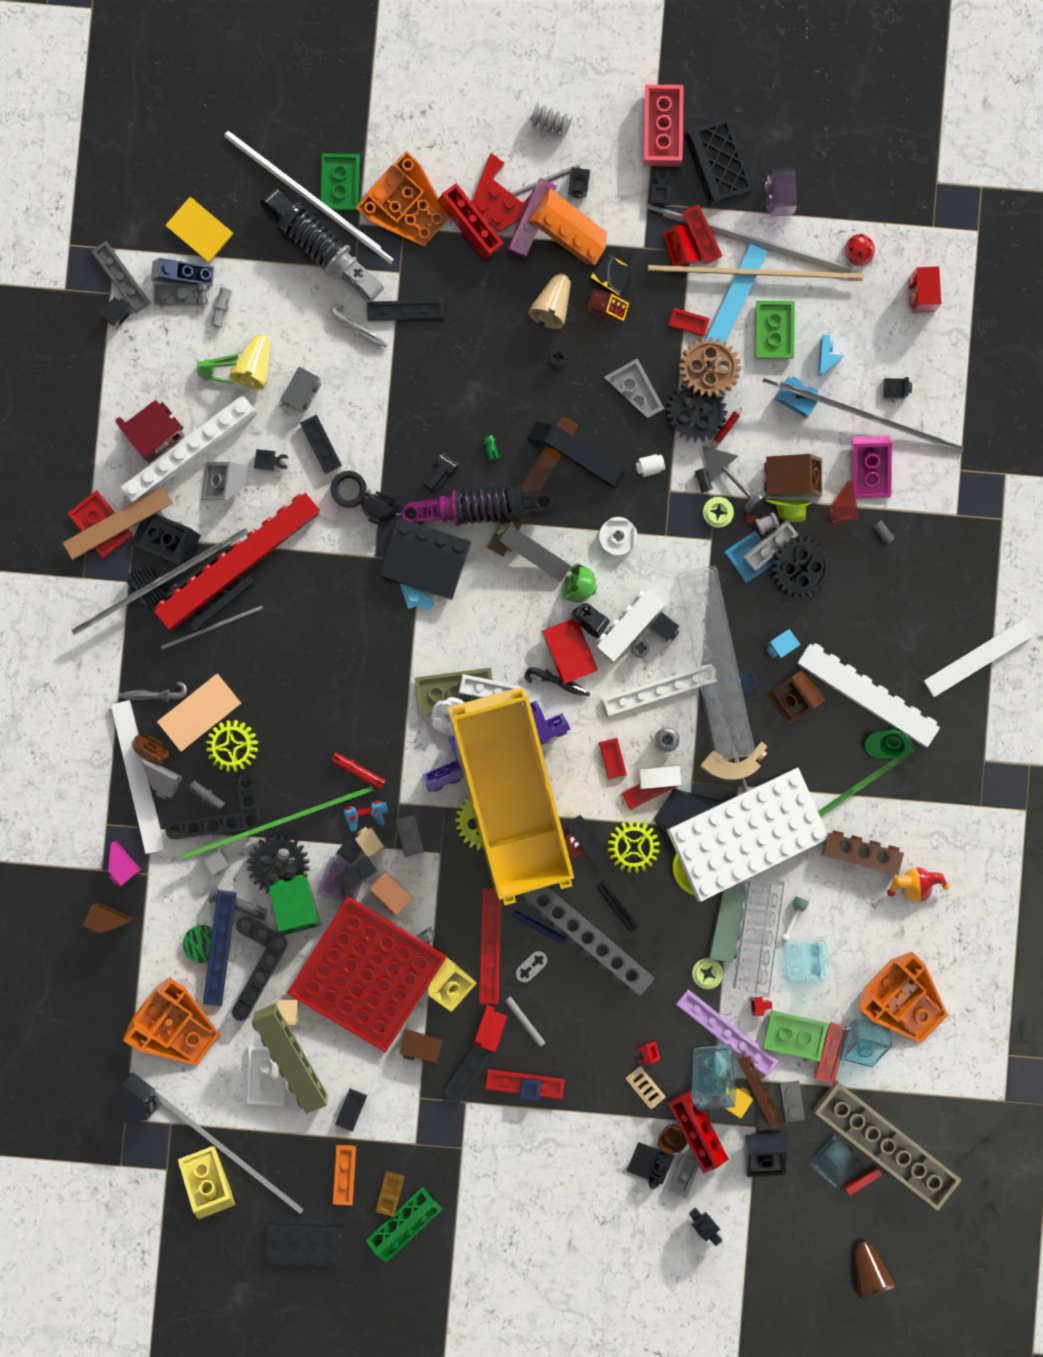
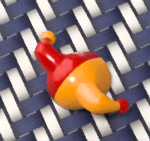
(917, 884)

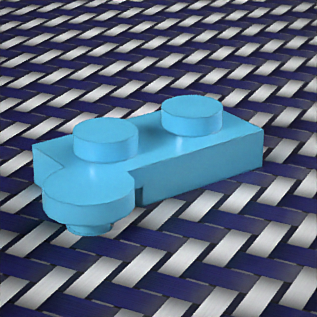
(416, 597)

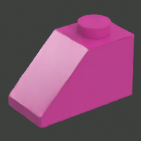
(121, 865)

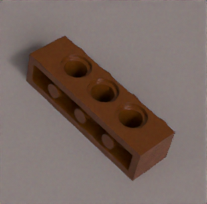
(890, 865)

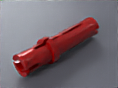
(358, 771)

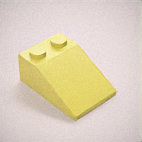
(206, 1182)

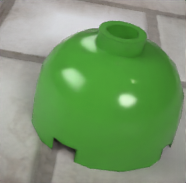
(580, 584)

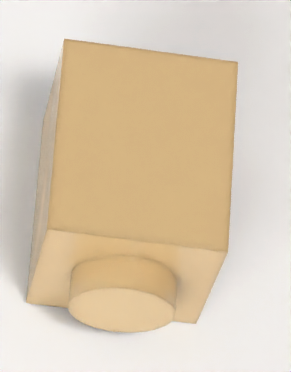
(369, 841)

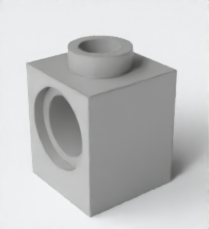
(216, 861)

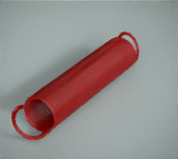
(727, 427)

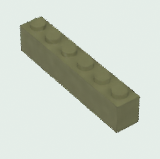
(290, 1058)

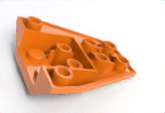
(404, 202)

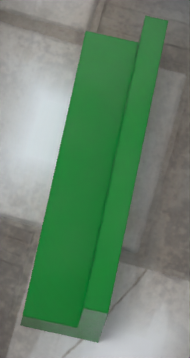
(406, 1228)

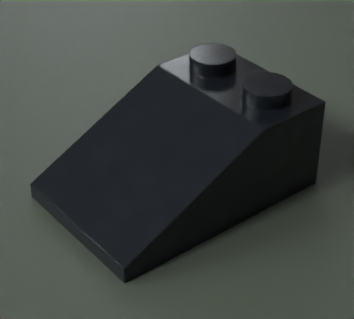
(166, 539)

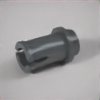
(883, 533)

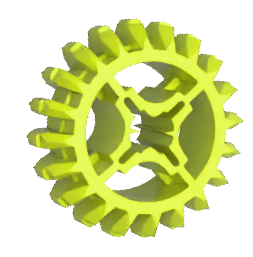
(233, 755)
(646, 835)

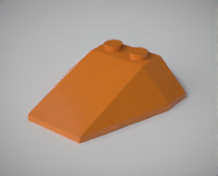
(904, 998)
(171, 1025)

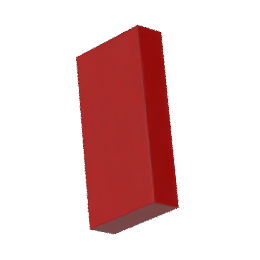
(688, 322)
(612, 758)
(863, 1180)

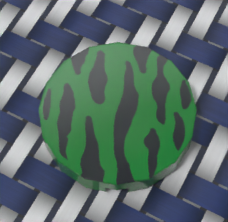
(197, 943)

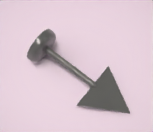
(717, 462)

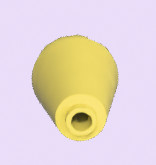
(253, 364)

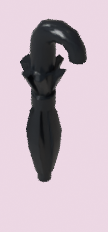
(548, 676)

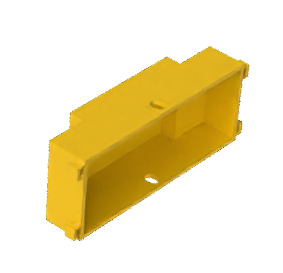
(510, 793)

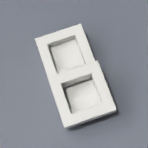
(659, 777)

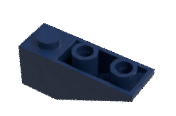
(181, 272)

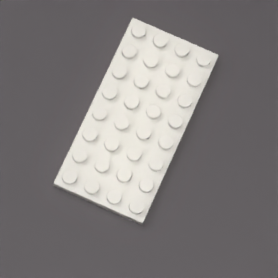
(747, 834)

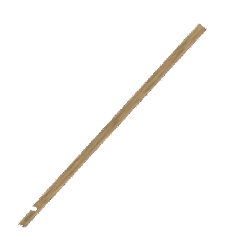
(850, 276)

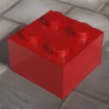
(925, 289)

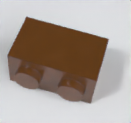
(421, 1046)

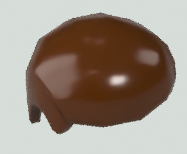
(672, 1139)

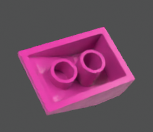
(871, 466)

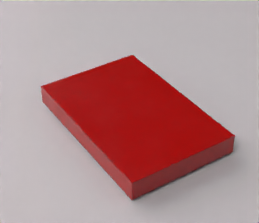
(93, 511)
(569, 651)

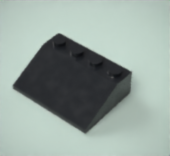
(425, 558)

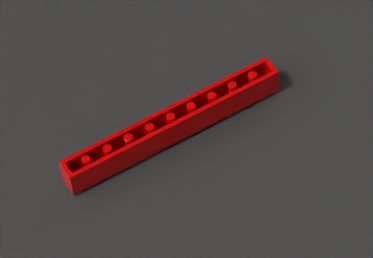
(237, 561)

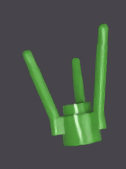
(207, 367)

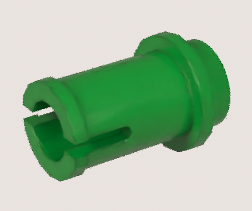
(490, 447)

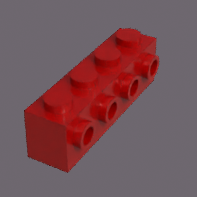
(470, 221)

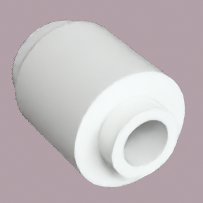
(650, 465)

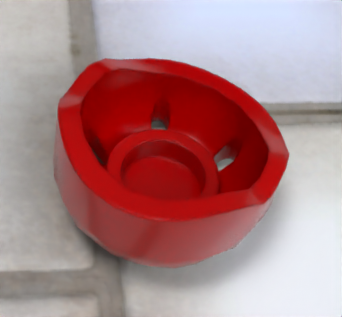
(860, 244)

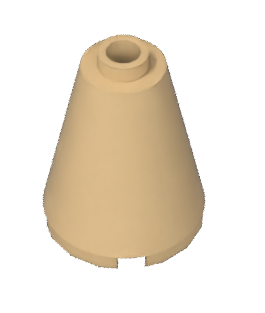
(552, 303)

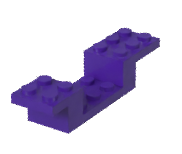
(452, 771)

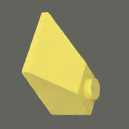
(450, 985)

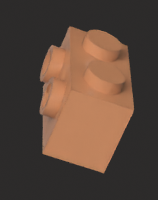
(391, 893)

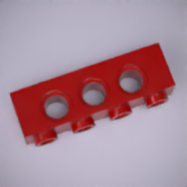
(698, 1132)

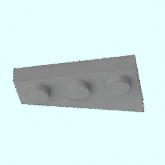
(636, 387)

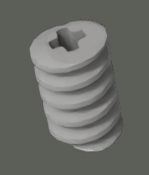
(550, 120)

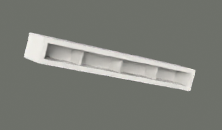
(189, 449)
(867, 695)

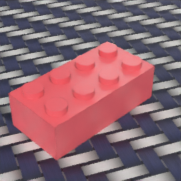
(663, 125)

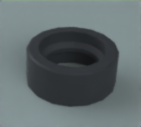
(334, 488)

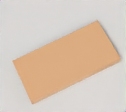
(199, 712)

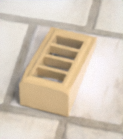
(651, 1104)

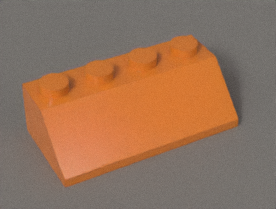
(569, 227)

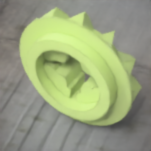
(725, 507)
(709, 982)

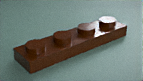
(755, 1082)

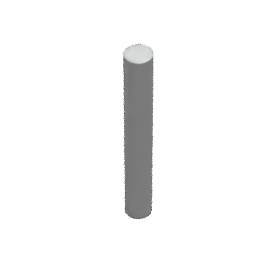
(524, 1021)

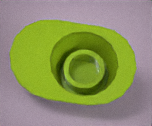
(791, 509)

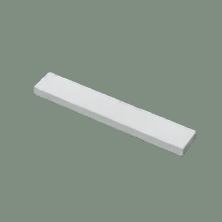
(977, 658)
(651, 692)

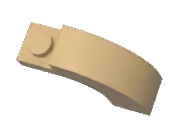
(734, 771)

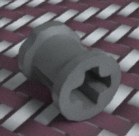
(636, 652)

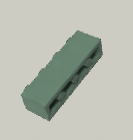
(727, 924)

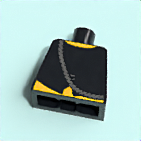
(613, 274)

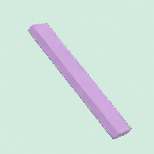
(726, 1031)

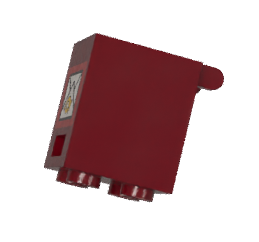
(152, 430)

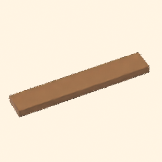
(117, 523)

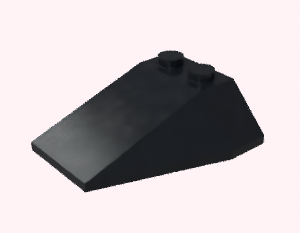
(681, 807)

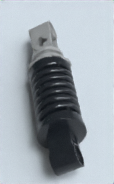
(320, 244)

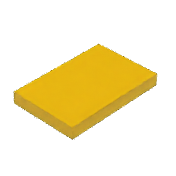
(199, 229)

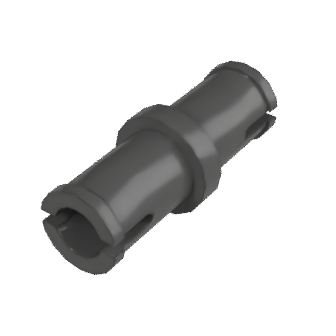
(206, 796)

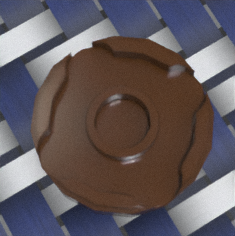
(150, 749)

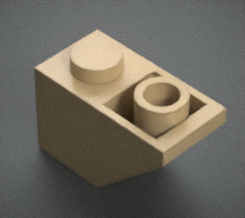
(290, 1010)

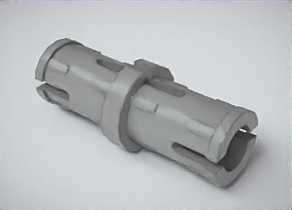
(221, 307)

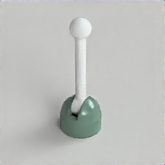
(799, 906)

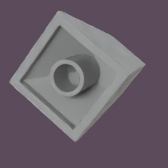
(223, 480)
(161, 779)

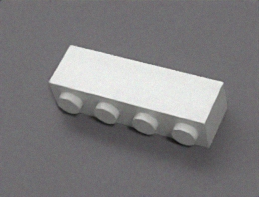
(630, 626)

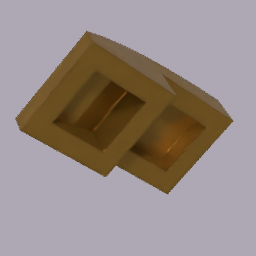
(390, 1193)

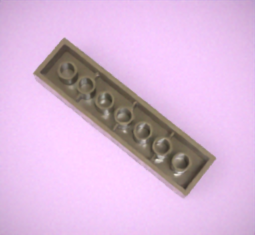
(886, 1145)

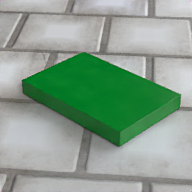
(340, 181)

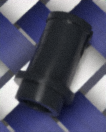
(703, 480)

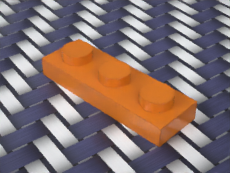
(344, 1175)

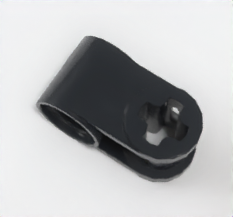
(591, 620)

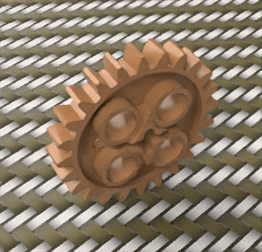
(722, 379)

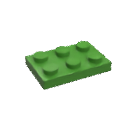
(774, 330)
(795, 1035)

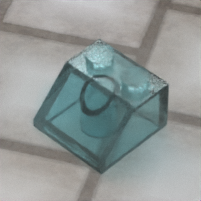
(865, 1043)

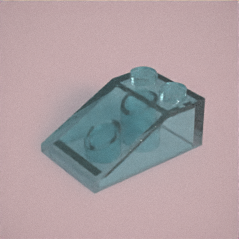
(713, 1077)

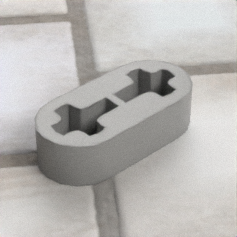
(535, 969)

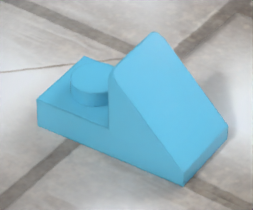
(827, 360)

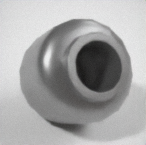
(673, 737)

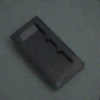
(351, 1109)

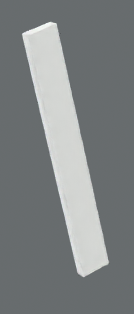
(137, 778)

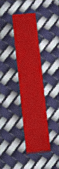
(490, 947)

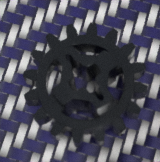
(705, 1226)

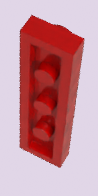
(511, 1082)

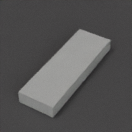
(767, 546)

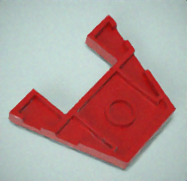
(494, 201)

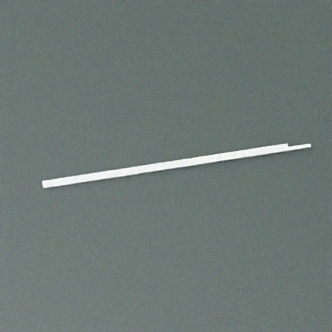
(308, 196)

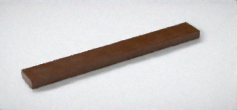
(536, 479)

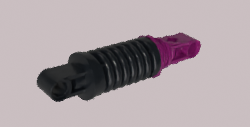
(480, 507)

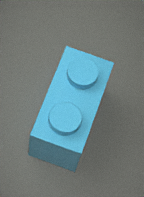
(782, 645)

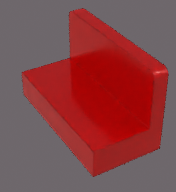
(681, 245)
(490, 1029)

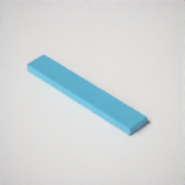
(736, 295)

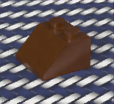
(796, 696)
(104, 918)

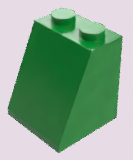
(294, 905)

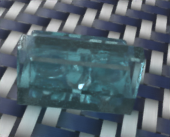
(806, 960)

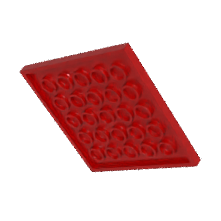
(366, 974)

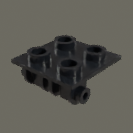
(650, 1164)

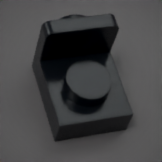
(896, 388)

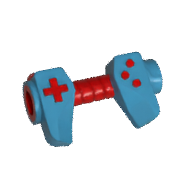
(377, 811)

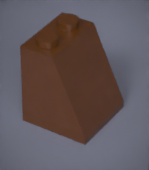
(793, 475)

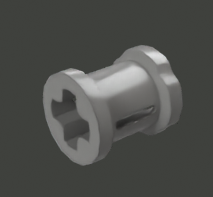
(767, 523)

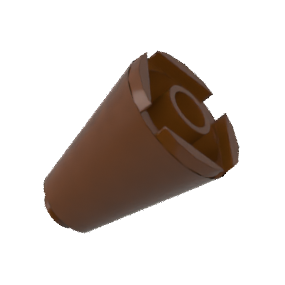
(870, 1271)

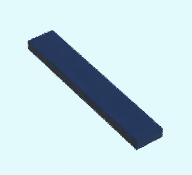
(219, 947)

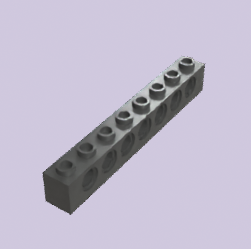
(635, 986)

